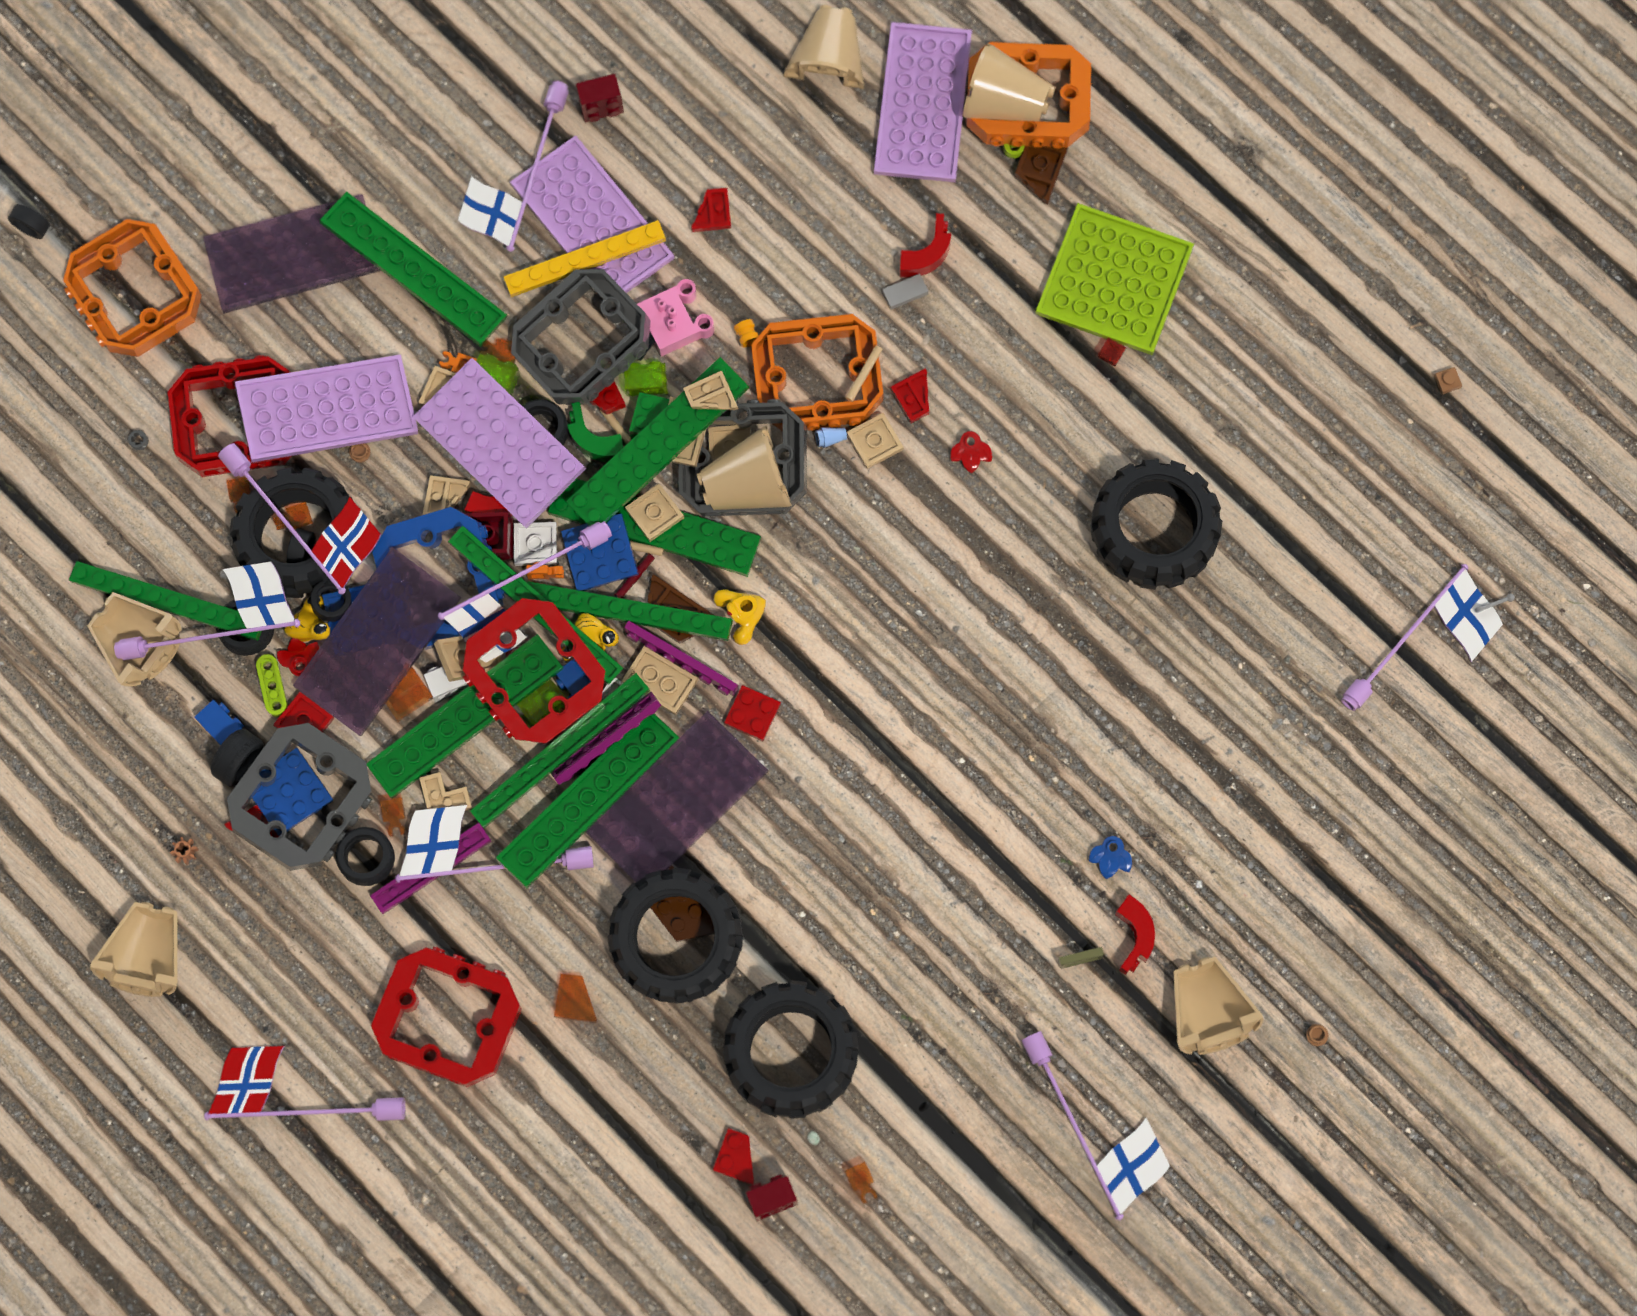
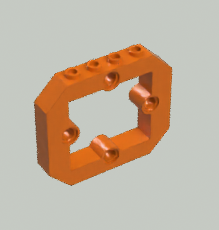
(1041, 133)
(117, 242)
(826, 328)

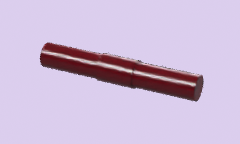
(632, 580)

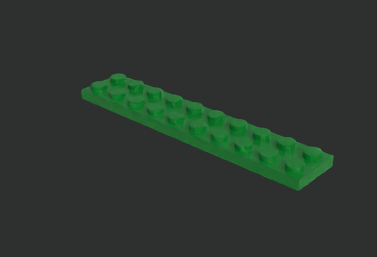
(413, 269)
(649, 452)
(689, 538)
(462, 718)
(586, 800)

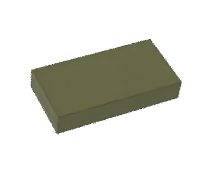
(1080, 958)

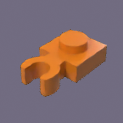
(455, 363)
(546, 572)

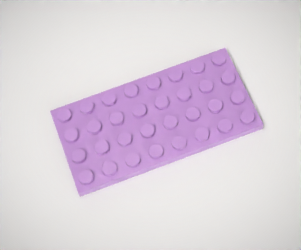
(923, 102)
(584, 207)
(326, 408)
(499, 443)

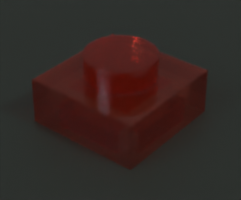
(1111, 352)

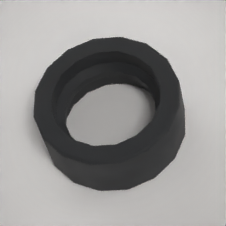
(28, 221)
(296, 552)
(322, 614)

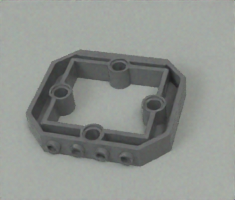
(563, 297)
(793, 468)
(320, 747)

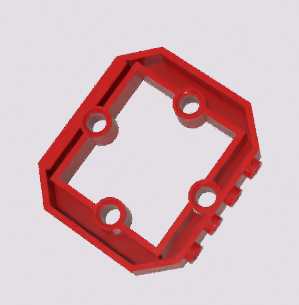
(183, 410)
(510, 622)
(402, 984)

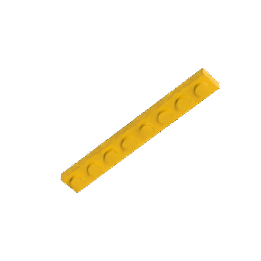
(584, 258)

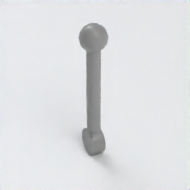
(1510, 597)

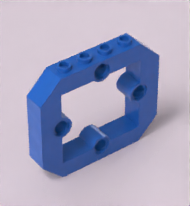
(438, 523)

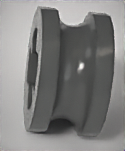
(133, 434)

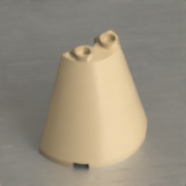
(829, 48)
(1006, 89)
(745, 476)
(129, 619)
(141, 952)
(1211, 1008)

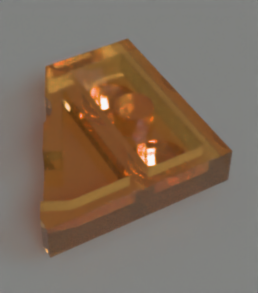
(408, 696)
(573, 1000)

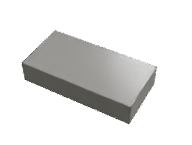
(905, 291)

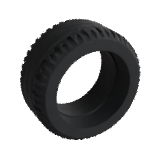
(549, 408)
(248, 647)
(235, 757)
(353, 838)

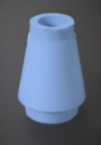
(829, 436)

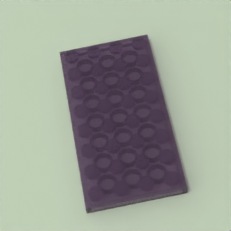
(281, 258)
(376, 641)
(677, 799)

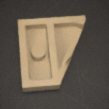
(711, 393)
(444, 493)

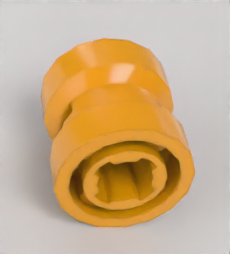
(746, 332)

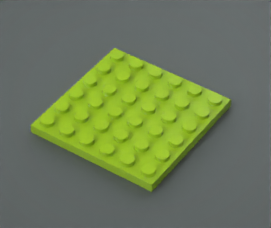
(1114, 279)

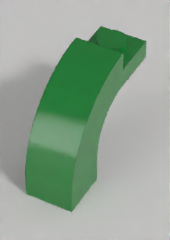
(591, 445)

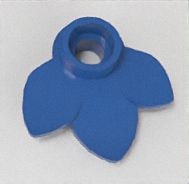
(1109, 860)

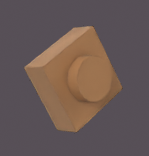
(1448, 380)

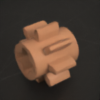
(179, 847)

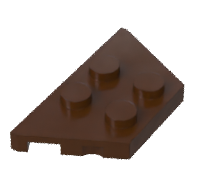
(1040, 169)
(666, 595)
(683, 917)

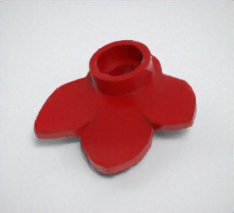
(971, 454)
(297, 654)

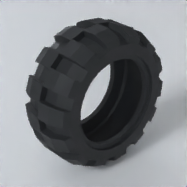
(1167, 480)
(254, 513)
(633, 906)
(790, 998)

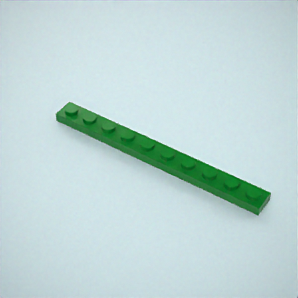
(498, 571)
(160, 598)
(636, 612)
(560, 750)

